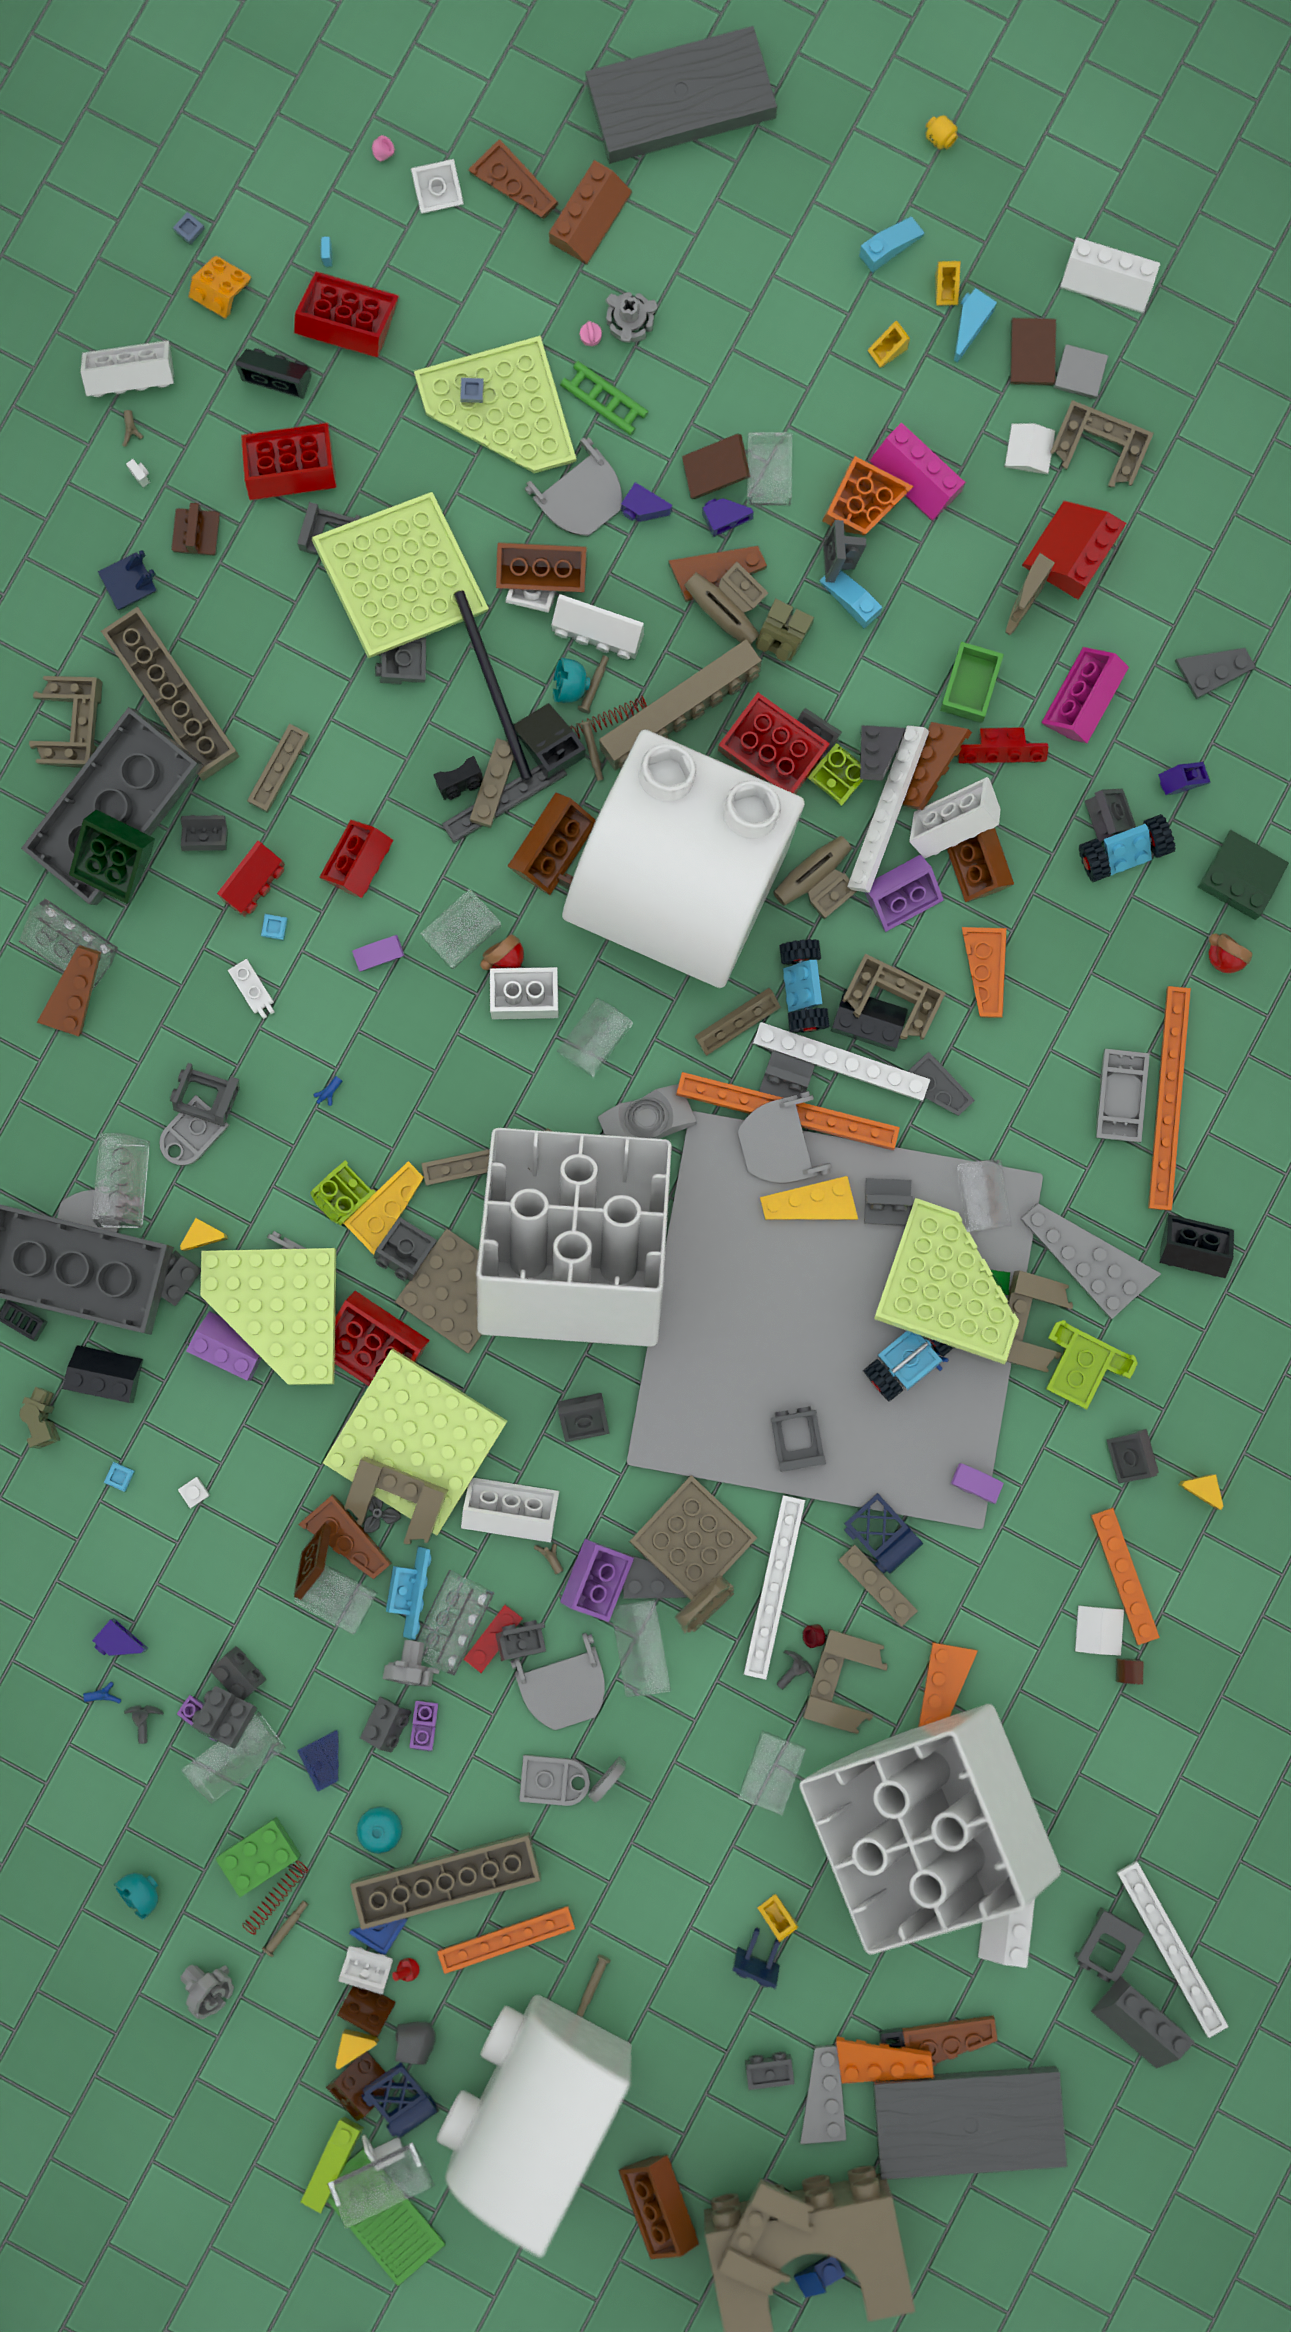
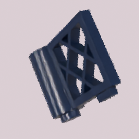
(896, 1547)
(409, 2111)

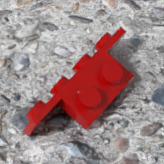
(1003, 746)

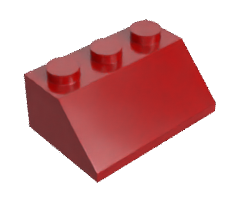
(356, 858)
(251, 879)

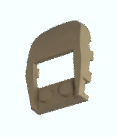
(705, 1604)

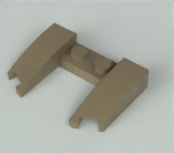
(1131, 437)
(1030, 590)
(85, 694)
(924, 996)
(1022, 1291)
(375, 1475)
(819, 1703)
(737, 2259)

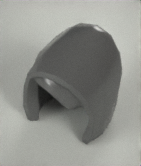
(414, 2042)

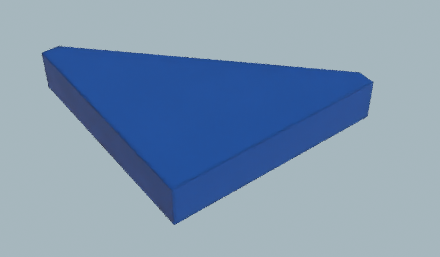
(381, 1936)

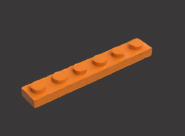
(1125, 1576)
(506, 1939)

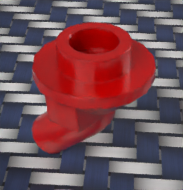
(406, 1970)

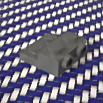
(403, 663)
(404, 1249)
(223, 1717)

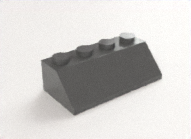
(1142, 2024)

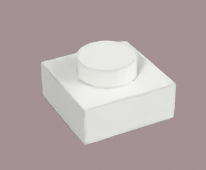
(138, 472)
(194, 1492)

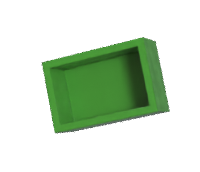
(971, 682)
(258, 1857)

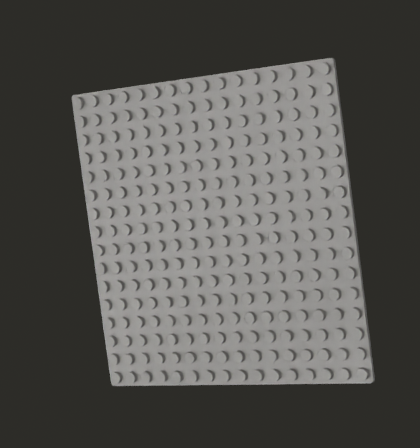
(786, 1321)

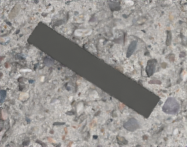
(513, 795)

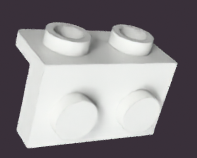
(365, 1969)

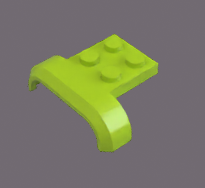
(1084, 1364)

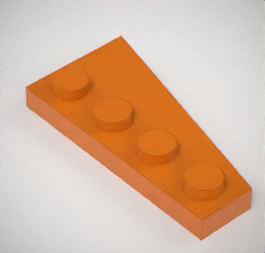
(987, 965)
(944, 1680)
(880, 2062)

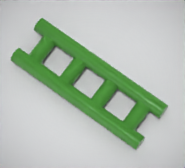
(601, 384)

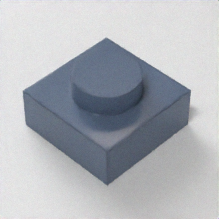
(188, 228)
(472, 390)

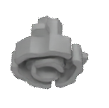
(630, 315)
(409, 1669)
(206, 1990)

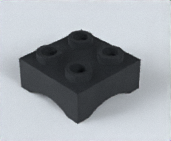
(458, 780)

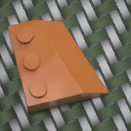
(864, 497)

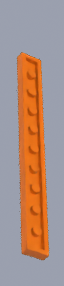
(1169, 1098)
(810, 1116)

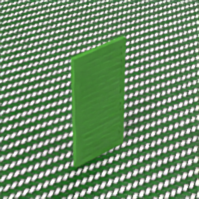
(397, 2236)

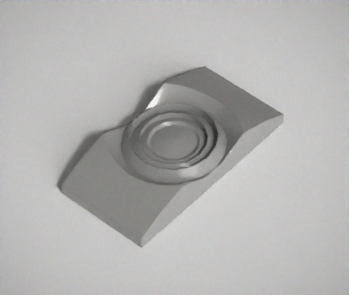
(1122, 1095)
(650, 1116)

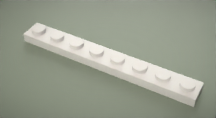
(888, 809)
(842, 1061)
(774, 1587)
(1172, 1949)

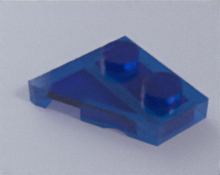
(322, 1760)

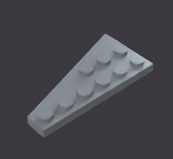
(1098, 1267)

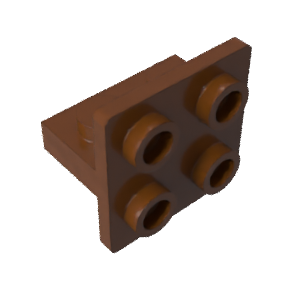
(195, 531)
(366, 2010)

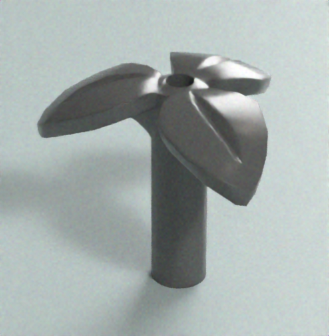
(372, 1522)
(798, 1668)
(140, 1717)

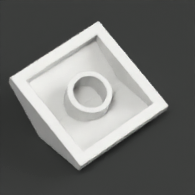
(437, 186)
(1030, 448)
(533, 599)
(1099, 1630)

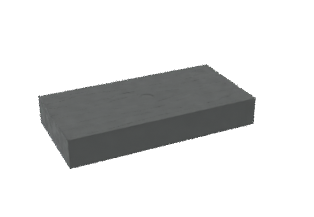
(681, 94)
(130, 777)
(81, 1269)
(970, 2123)

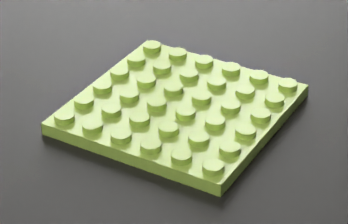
(398, 574)
(418, 1428)

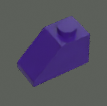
(644, 505)
(724, 515)
(1183, 778)
(117, 1640)

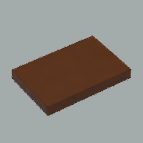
(1033, 351)
(716, 466)
(312, 1561)

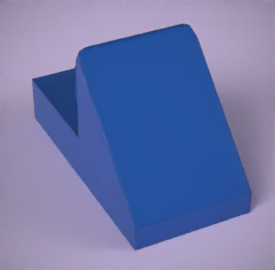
(819, 2275)

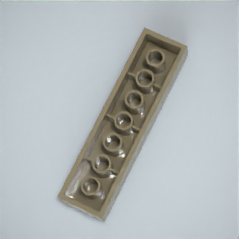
(169, 692)
(684, 701)
(445, 1880)

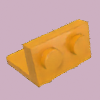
(217, 285)

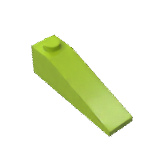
(332, 2163)

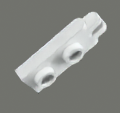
(251, 988)

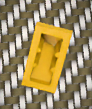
(947, 282)
(889, 345)
(201, 1235)
(1205, 1488)
(778, 1917)
(353, 2045)

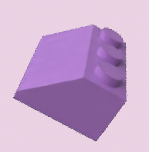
(904, 892)
(224, 1347)
(596, 1580)

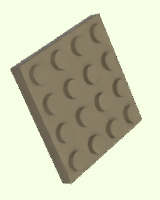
(446, 1291)
(692, 1538)

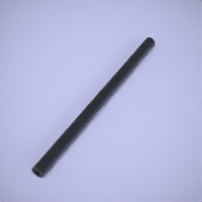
(493, 685)

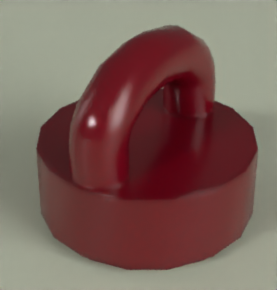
(814, 1636)

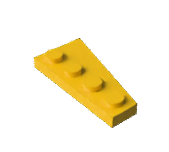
(813, 1202)
(384, 1207)

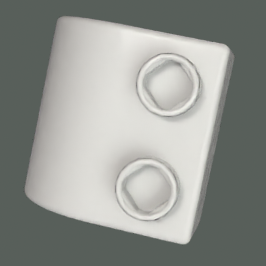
(682, 858)
(576, 1239)
(931, 1830)
(536, 2121)

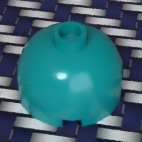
(570, 681)
(379, 1830)
(138, 1893)

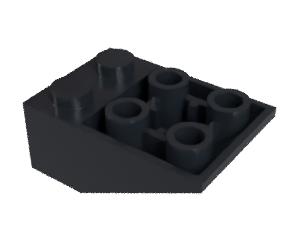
(550, 741)

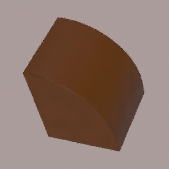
(1129, 1671)

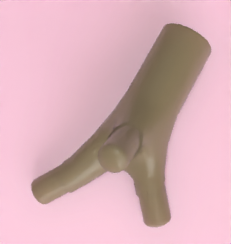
(130, 427)
(551, 1557)

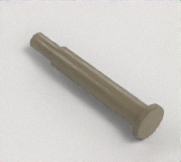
(593, 686)
(592, 749)
(285, 1928)
(593, 1983)

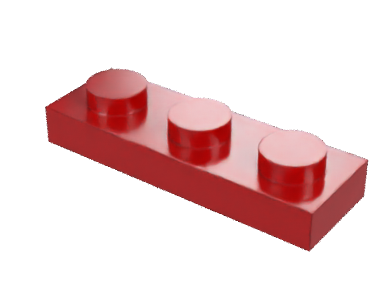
(487, 1645)

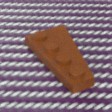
(510, 177)
(715, 565)
(938, 751)
(71, 997)
(347, 1537)
(951, 2038)

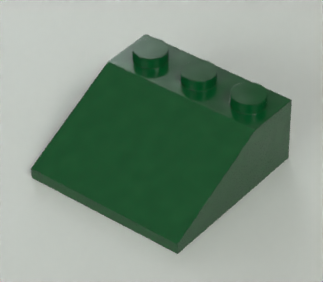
(110, 855)
(1243, 875)

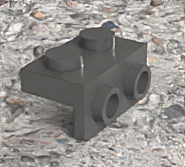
(820, 727)
(204, 833)
(179, 1278)
(521, 1641)
(238, 1674)
(385, 1725)
(769, 2071)

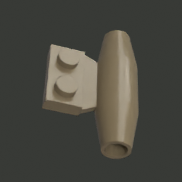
(728, 602)
(818, 878)

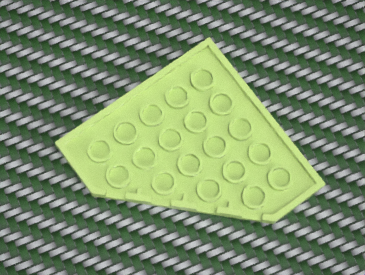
(519, 404)
(946, 1287)
(279, 1306)

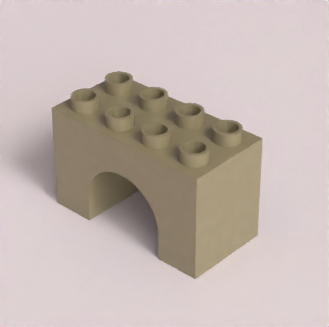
(850, 2222)

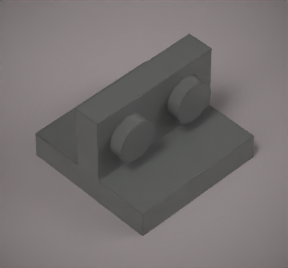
(841, 551)
(1109, 813)
(786, 1076)
(887, 1201)
(583, 1417)
(1132, 1456)

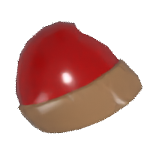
(504, 954)
(1227, 954)

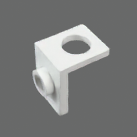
(381, 2151)

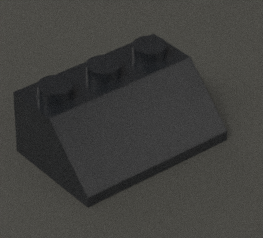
(274, 372)
(877, 1024)
(1197, 1246)
(103, 1374)

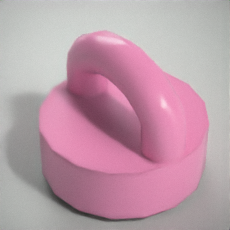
(382, 148)
(590, 334)

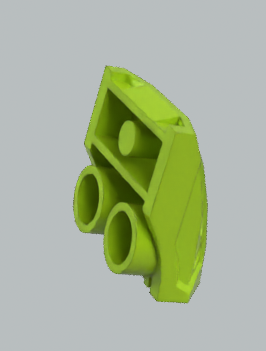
(837, 774)
(341, 1193)

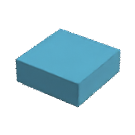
(326, 251)
(274, 927)
(119, 1476)

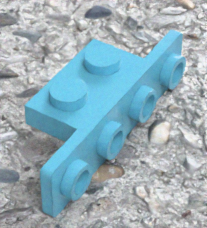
(407, 1592)

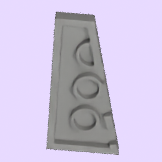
(824, 2104)

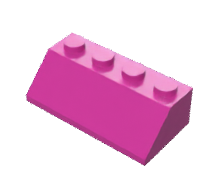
(913, 462)
(1085, 694)

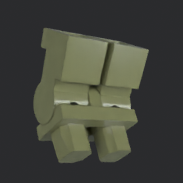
(779, 640)
(36, 1416)

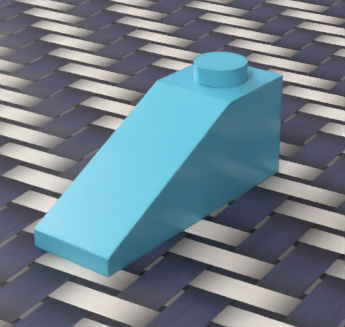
(890, 243)
(975, 313)
(853, 599)

